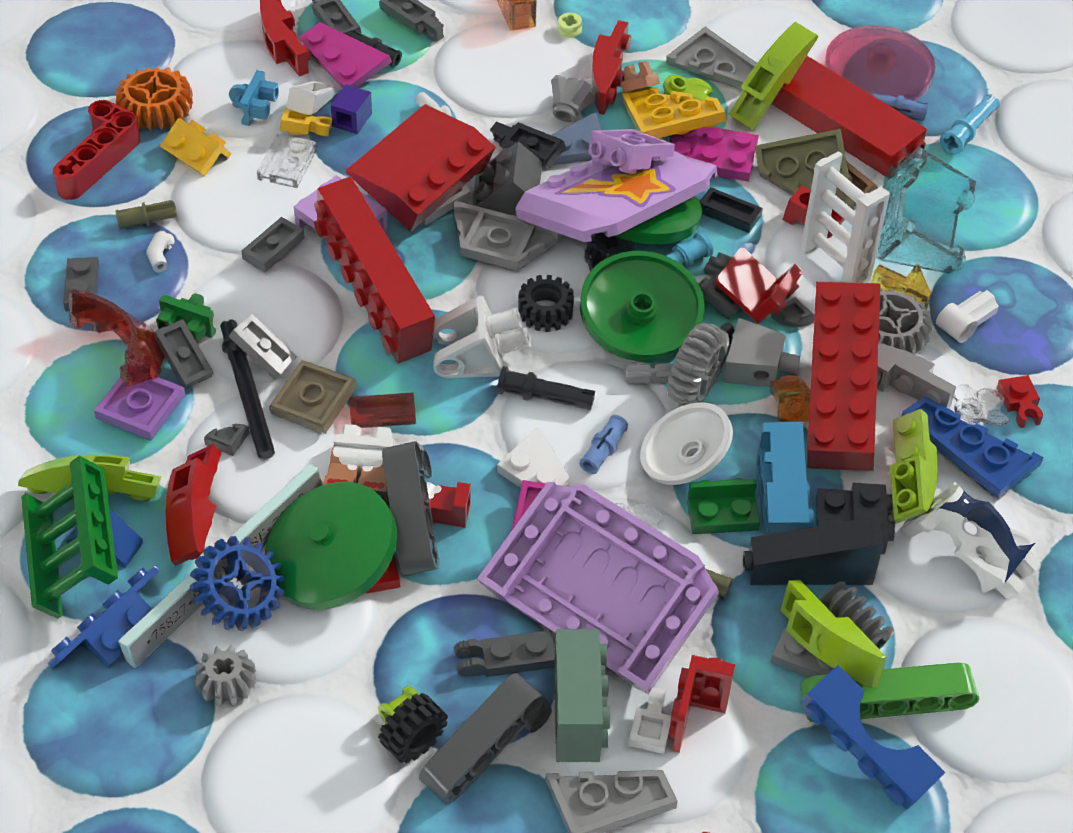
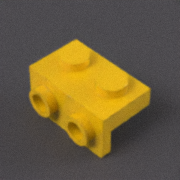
(193, 147)

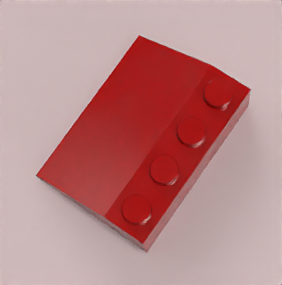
(421, 164)

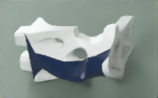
(1000, 545)

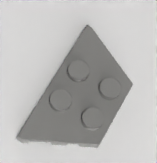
(499, 237)

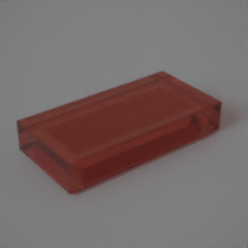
(382, 410)

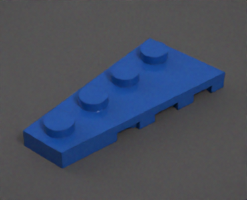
(983, 457)

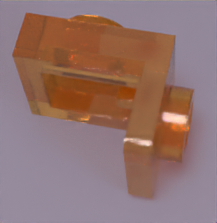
(792, 398)

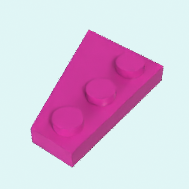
(343, 56)

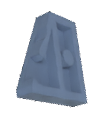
(577, 140)

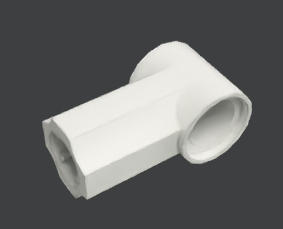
(963, 319)

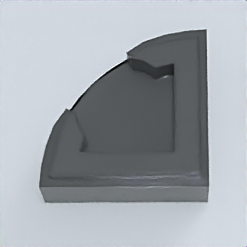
(794, 314)
(228, 439)

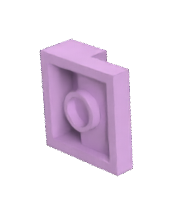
(628, 149)

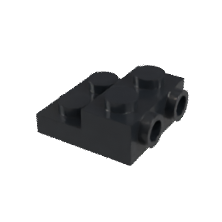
(860, 502)

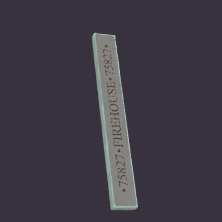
(178, 604)

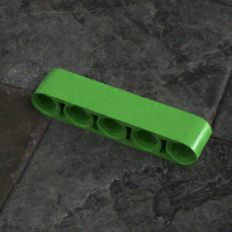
(914, 690)

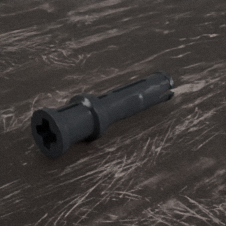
(530, 386)

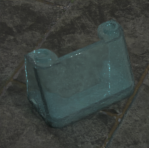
(924, 214)

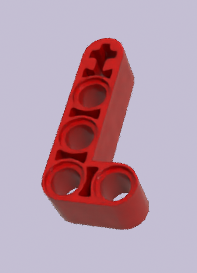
(112, 138)

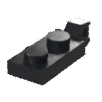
(541, 144)

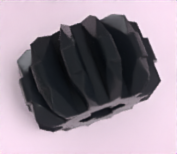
(604, 247)

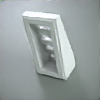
(309, 97)

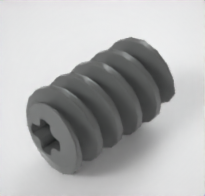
(842, 604)

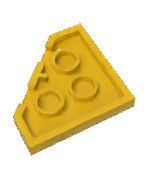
(671, 114)

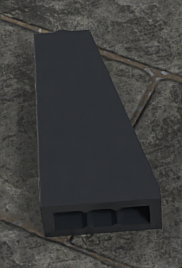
(817, 554)

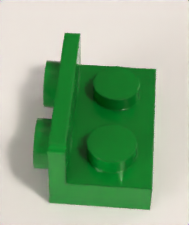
(723, 506)

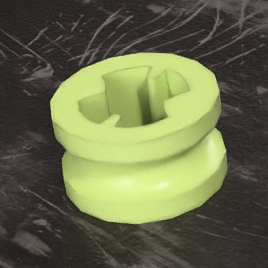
(570, 19)

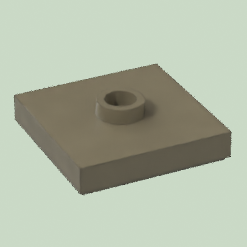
(313, 396)

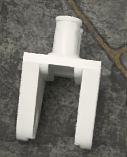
(477, 340)

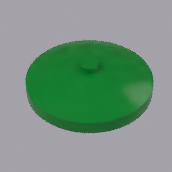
(667, 226)
(641, 305)
(332, 544)

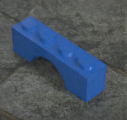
(903, 773)

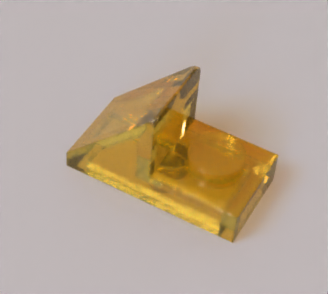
(912, 284)

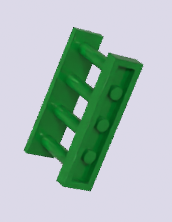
(93, 540)

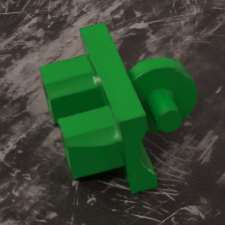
(193, 312)

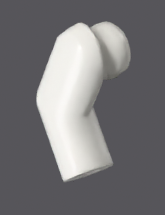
(422, 98)
(159, 242)

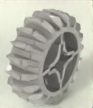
(903, 321)
(698, 364)

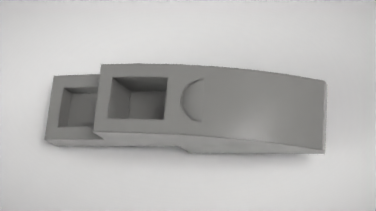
(912, 376)

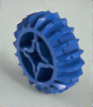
(237, 610)

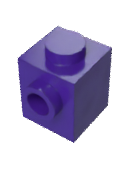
(351, 109)

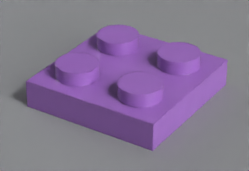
(140, 406)

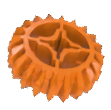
(155, 97)

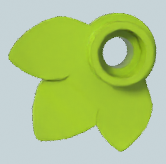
(695, 86)

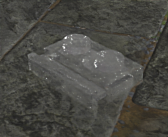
(287, 160)

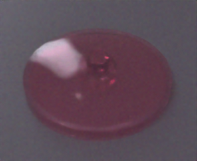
(882, 61)

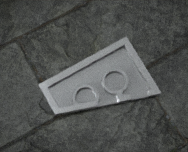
(610, 801)

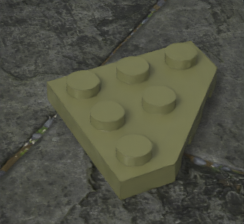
(793, 160)

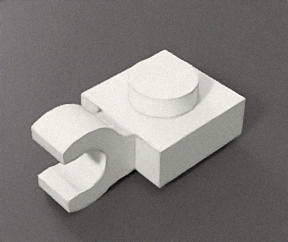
(651, 725)

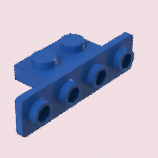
(104, 632)

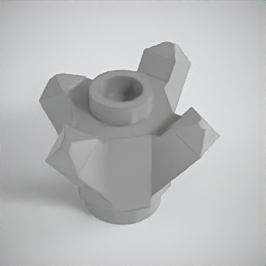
(570, 96)

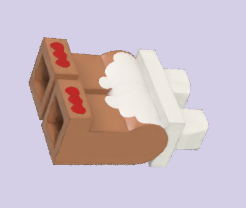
(360, 458)

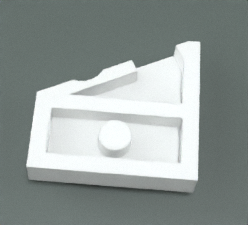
(533, 461)

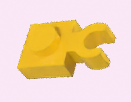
(300, 123)

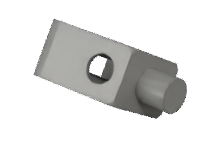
(757, 355)

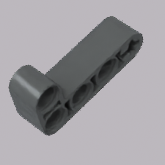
(406, 475)
(484, 737)

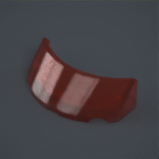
(143, 354)

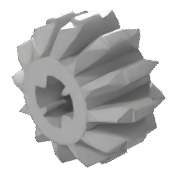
(225, 676)

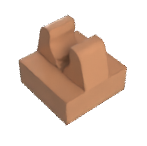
(643, 79)

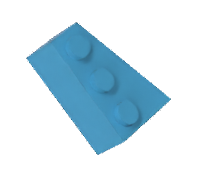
(783, 478)

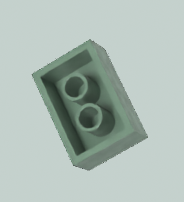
(580, 695)

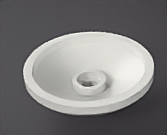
(686, 443)

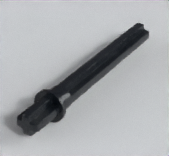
(248, 392)

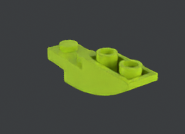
(771, 72)
(915, 466)
(56, 475)
(831, 638)

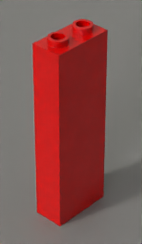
(867, 125)

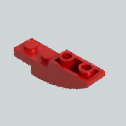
(280, 37)
(607, 65)
(187, 504)

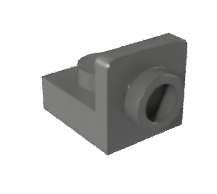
(717, 297)

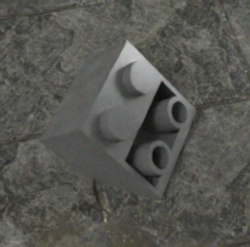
(506, 179)

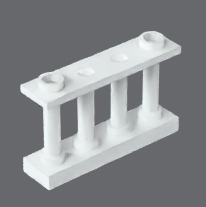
(865, 222)

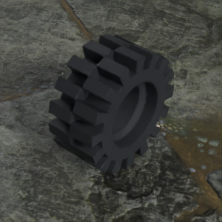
(546, 315)
(413, 728)

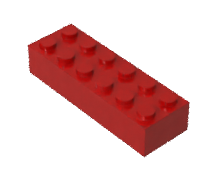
(374, 270)
(844, 376)

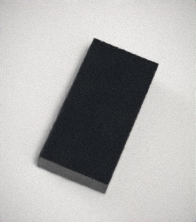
(730, 210)

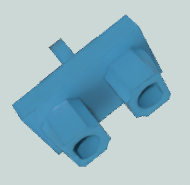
(252, 97)

